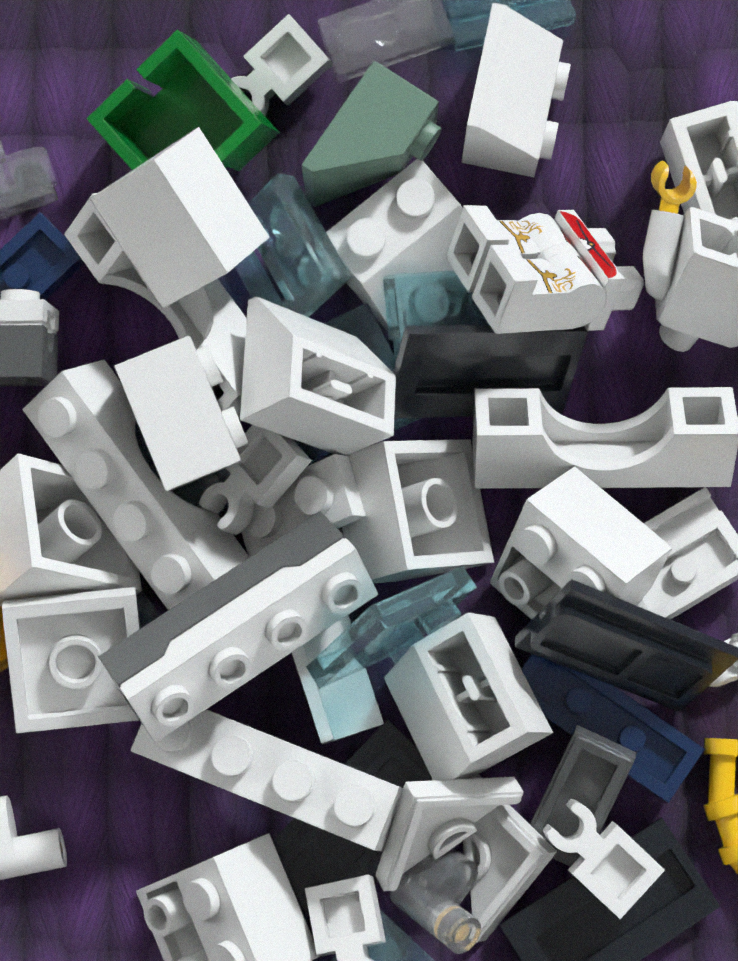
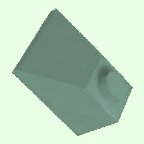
(371, 136)

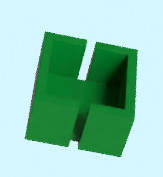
(191, 96)

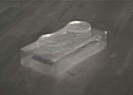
(384, 33)

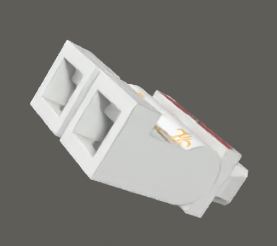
(540, 271)

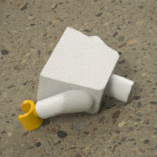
(691, 268)

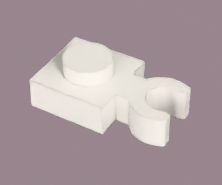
(284, 65)
(264, 474)
(608, 862)
(345, 918)

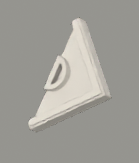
(438, 817)
(508, 862)

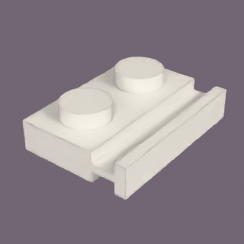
(700, 558)

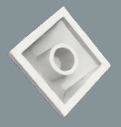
(180, 219)

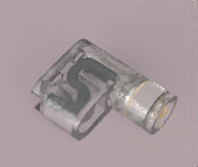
(25, 181)
(433, 895)

